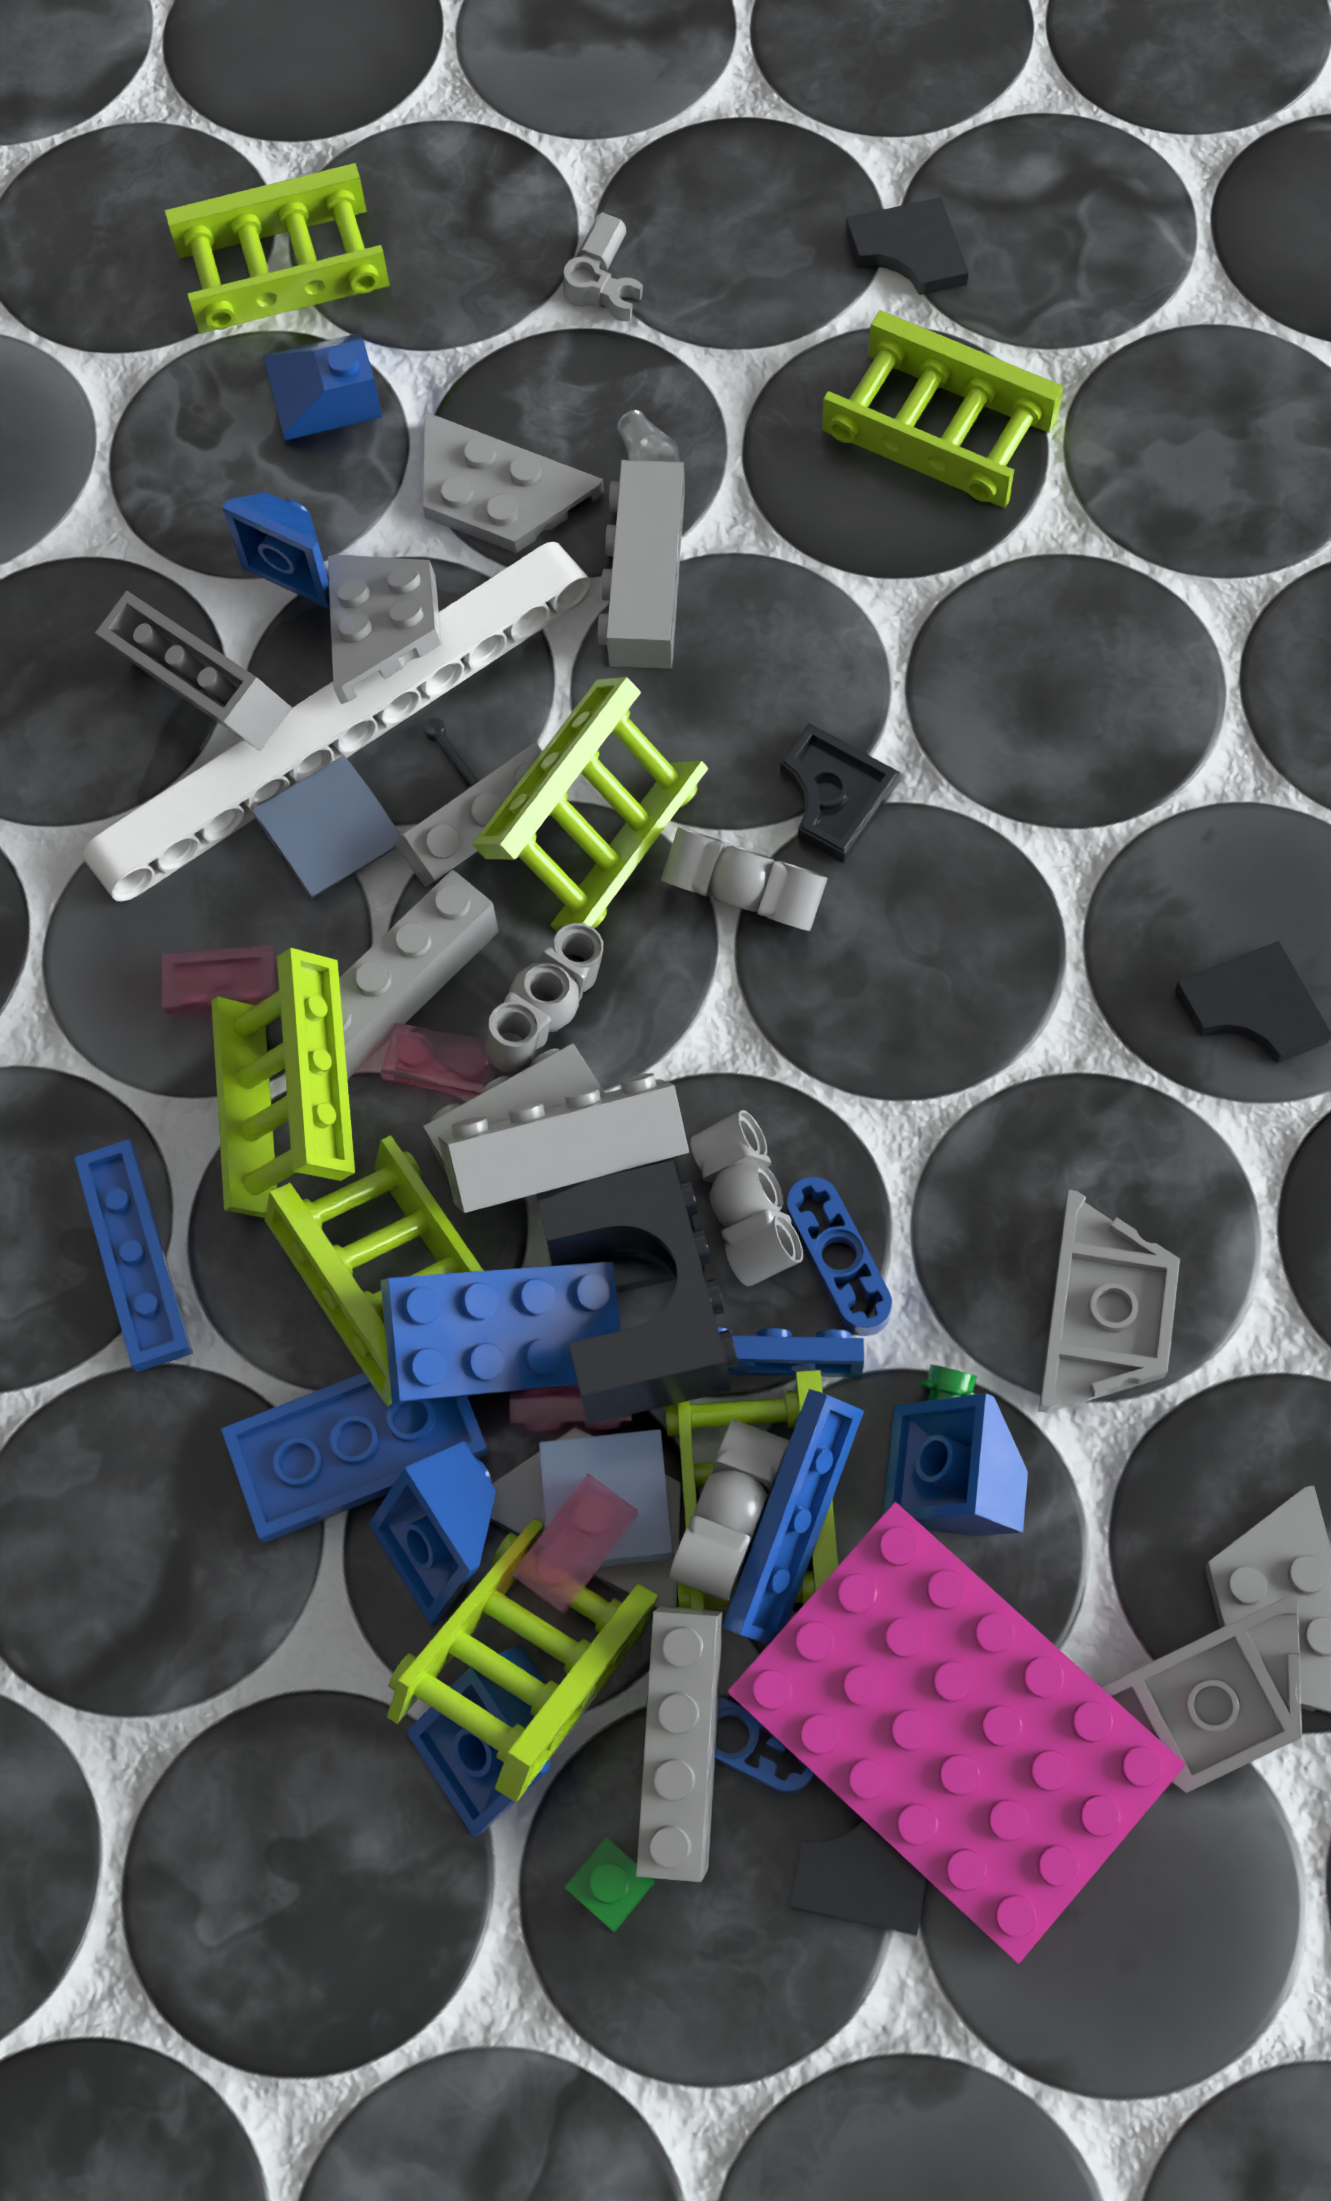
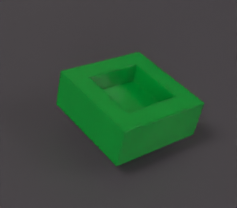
(609, 1884)

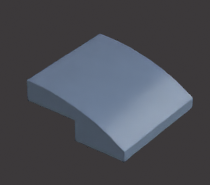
(327, 826)
(629, 1467)

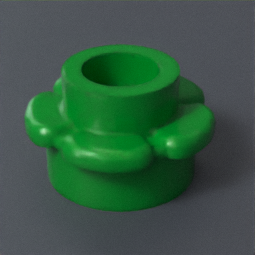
(948, 1383)

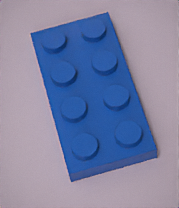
(493, 1328)
(338, 1451)

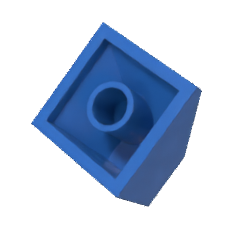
(323, 386)
(278, 544)
(956, 1467)
(437, 1526)
(462, 1761)

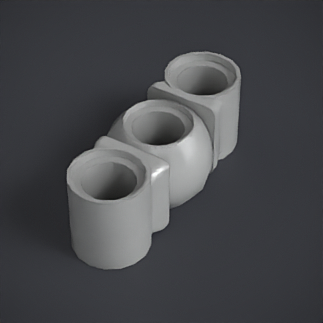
(744, 878)
(535, 1018)
(746, 1198)
(729, 1510)

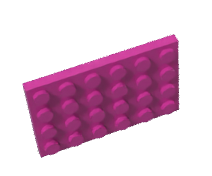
(957, 1731)

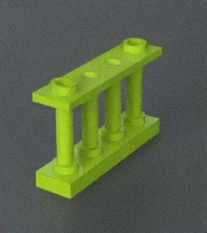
(266, 212)
(956, 368)
(544, 793)
(314, 1084)
(329, 1268)
(684, 1417)
(553, 1705)

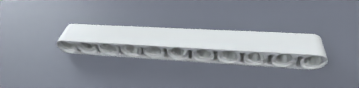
(321, 729)

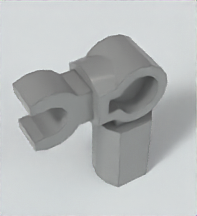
(587, 277)

